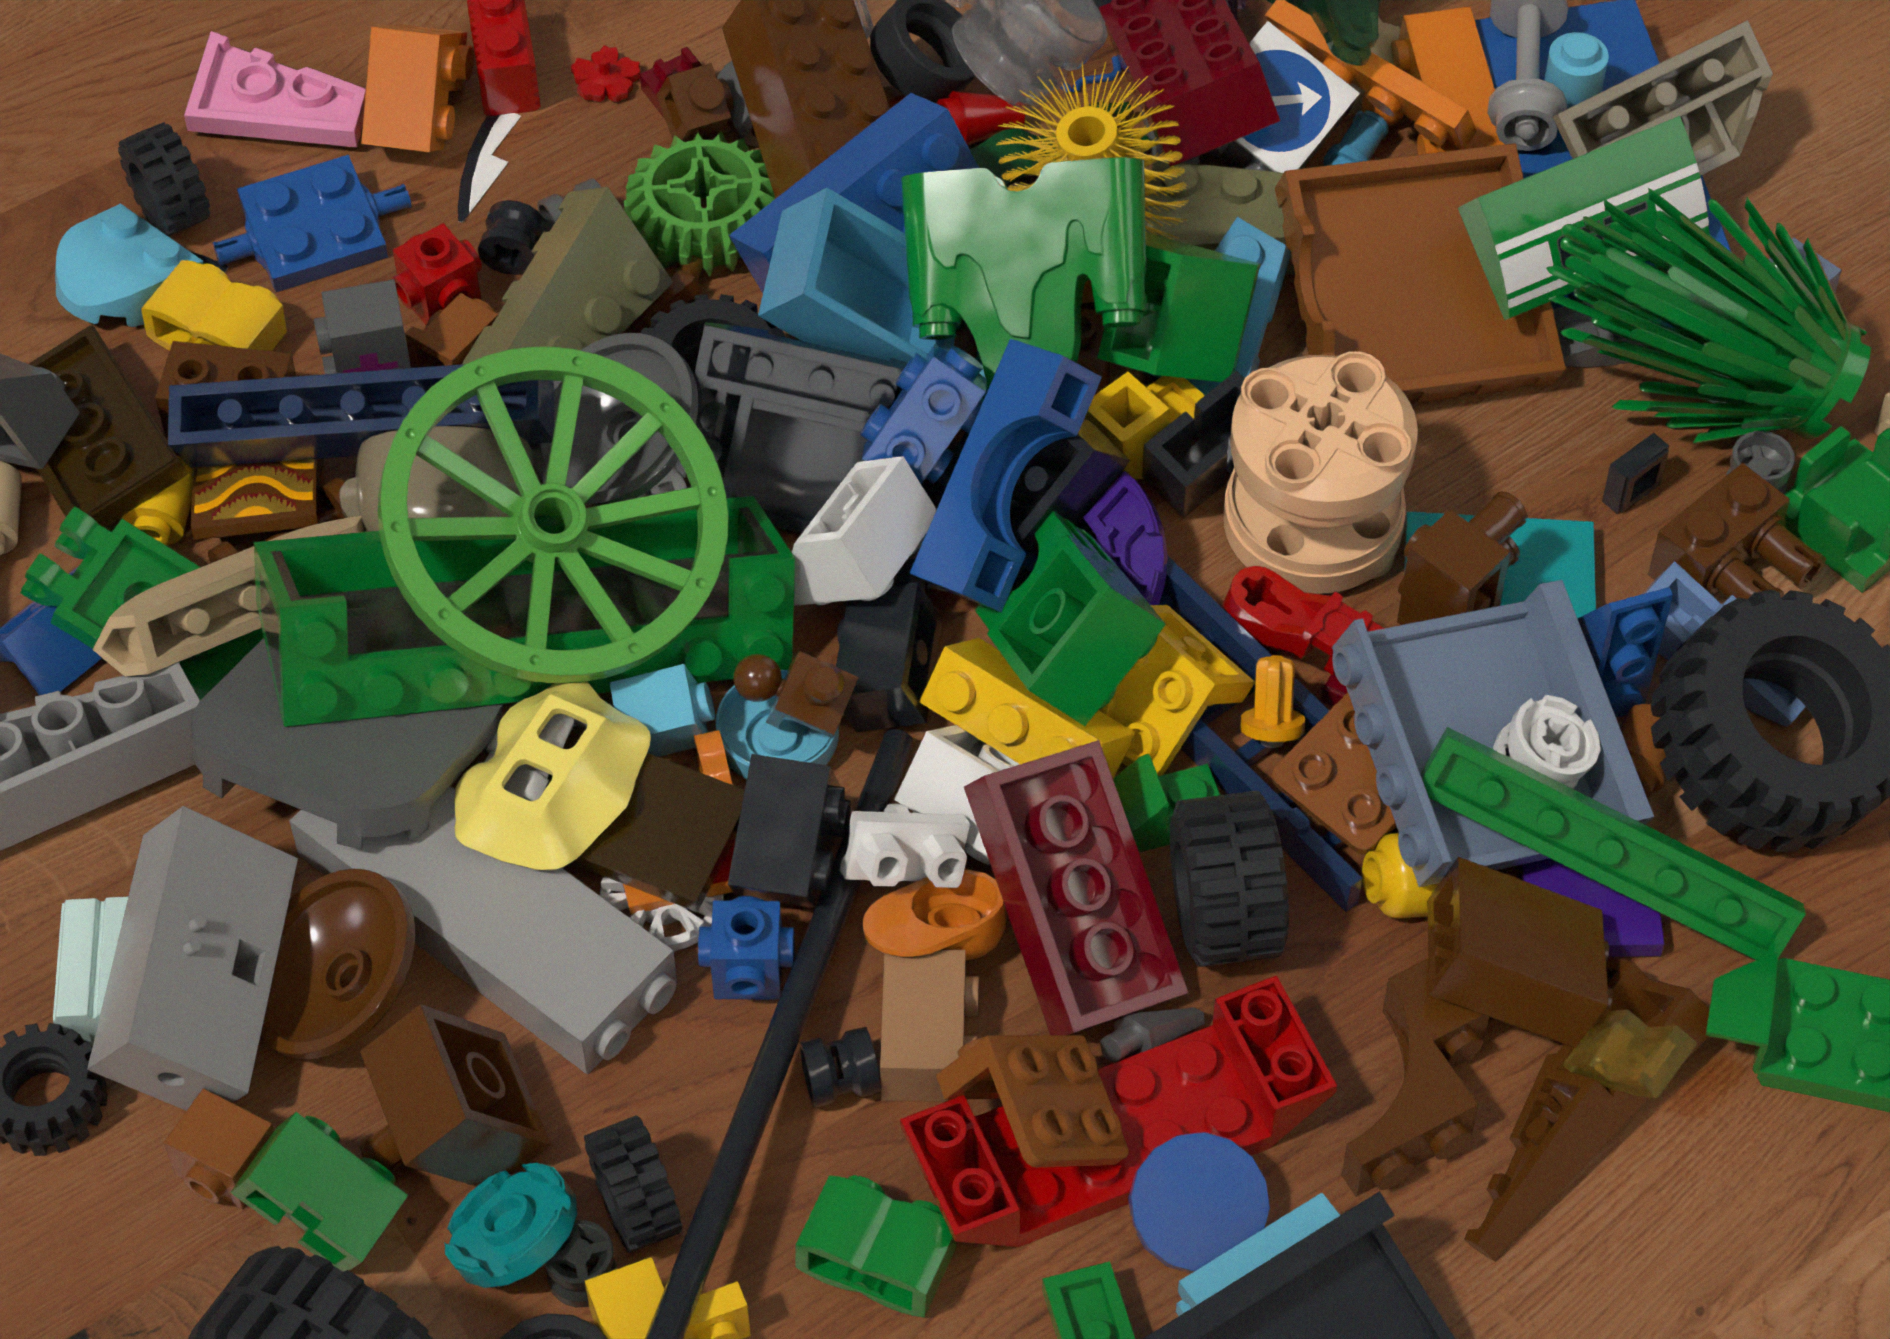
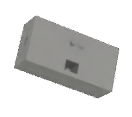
(193, 961)

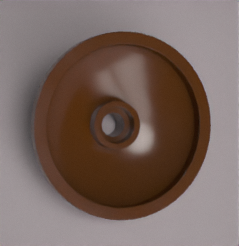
(338, 963)

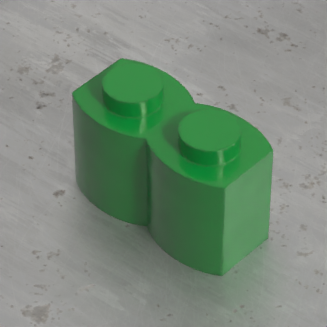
(876, 1244)

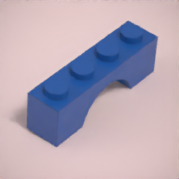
(1028, 406)

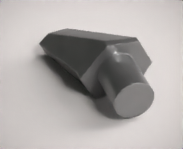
(1148, 1030)

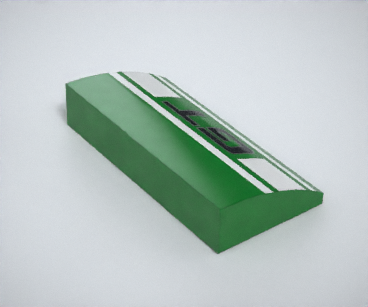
(1521, 224)

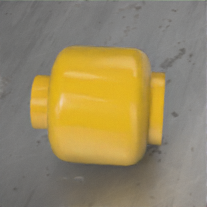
(1392, 882)

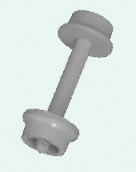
(1525, 106)

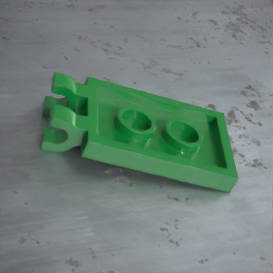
(113, 572)

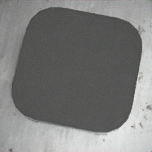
(358, 772)

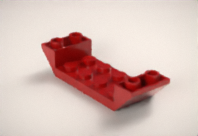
(1237, 1080)

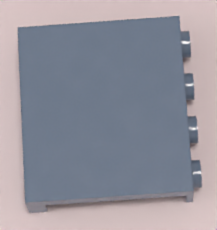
(1473, 678)

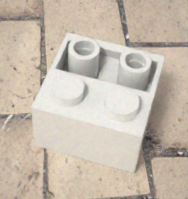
(862, 534)

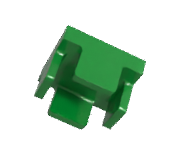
(1844, 506)

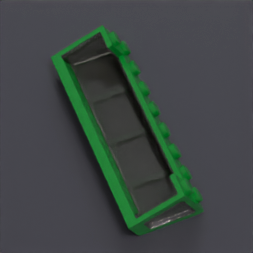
(356, 650)

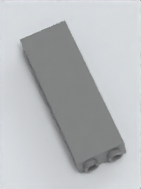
(515, 933)

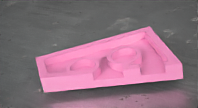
(263, 99)

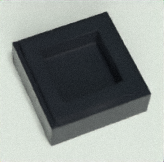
(1635, 473)

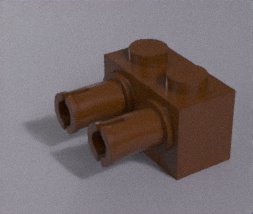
(1729, 532)
(1459, 562)

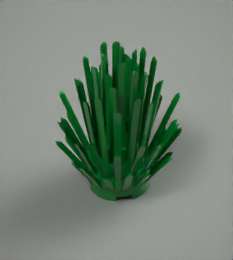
(1749, 331)

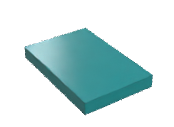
(1548, 553)

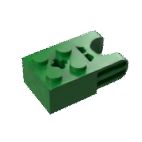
(1073, 623)

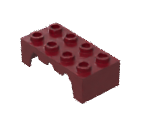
(1200, 63)

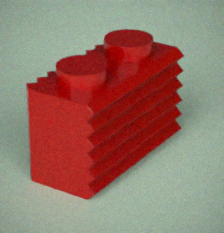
(504, 56)

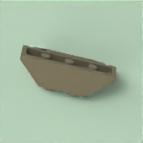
(1709, 86)

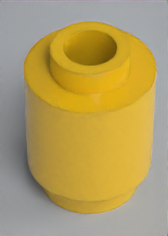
(165, 513)

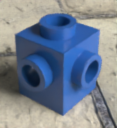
(746, 948)

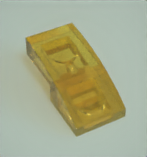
(1630, 1054)

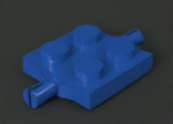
(312, 223)

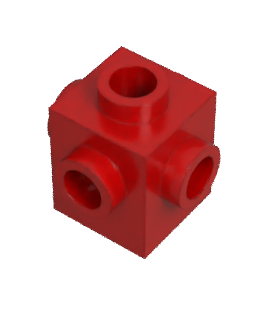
(435, 270)

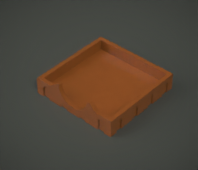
(1398, 278)

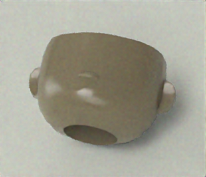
(429, 490)

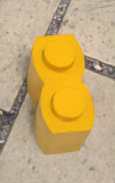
(207, 308)

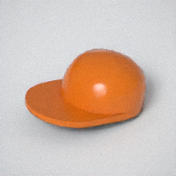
(934, 918)

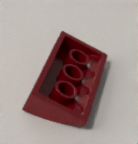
(1075, 889)

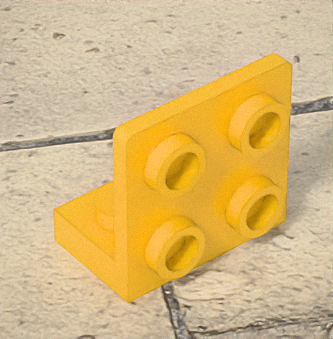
(1172, 689)

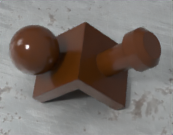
(809, 694)

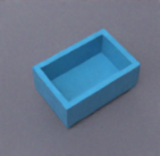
(842, 281)

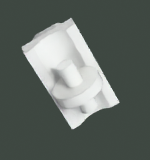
(906, 847)

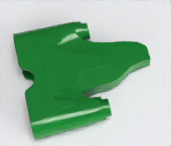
(1022, 257)

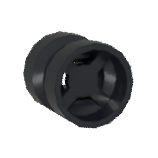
(854, 1062)

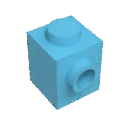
(668, 705)

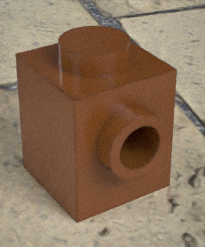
(215, 1146)

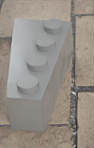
(91, 749)

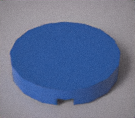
(1197, 1200)

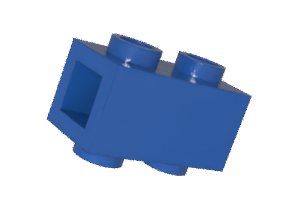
(935, 402)

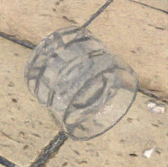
(1023, 39)

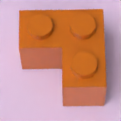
(410, 85)

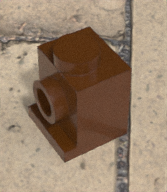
(695, 103)

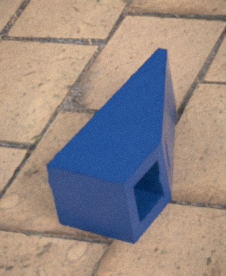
(1626, 644)

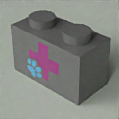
(362, 329)

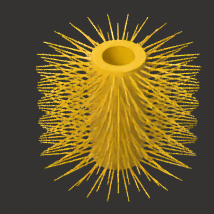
(1094, 134)

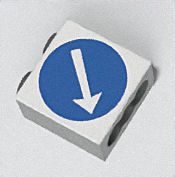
(1308, 102)

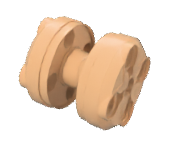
(1320, 470)

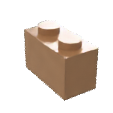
(923, 1022)

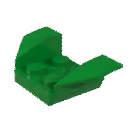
(1811, 1028)

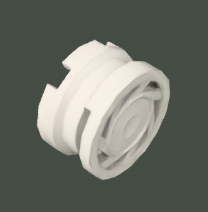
(1551, 739)

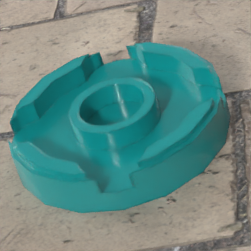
(511, 1225)

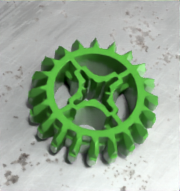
(668, 192)

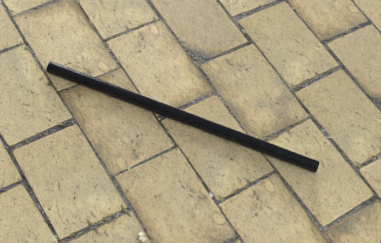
(772, 1062)

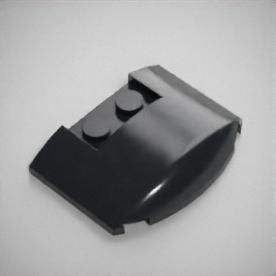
(786, 416)

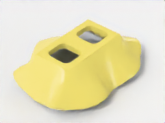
(586, 789)

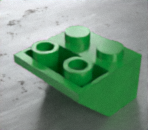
(1191, 315)

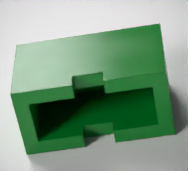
(322, 1189)

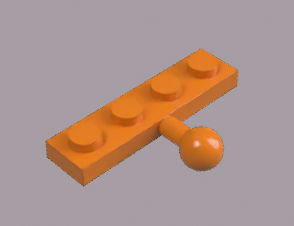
(1386, 87)

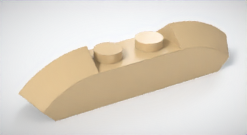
(193, 610)

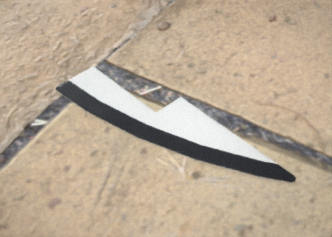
(481, 166)

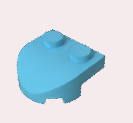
(114, 265)

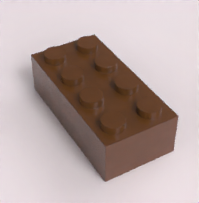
(803, 80)

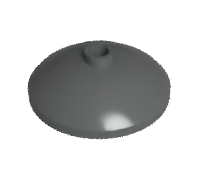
(606, 420)

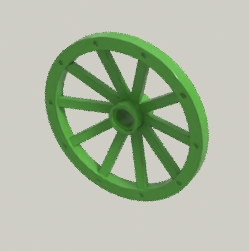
(553, 499)

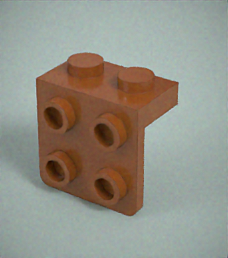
(1336, 780)
(1047, 1093)

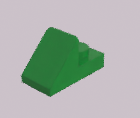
(1152, 798)

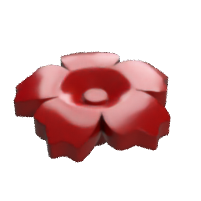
(605, 75)

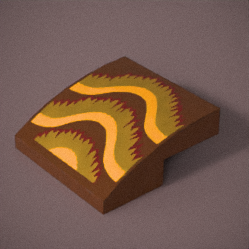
(255, 498)

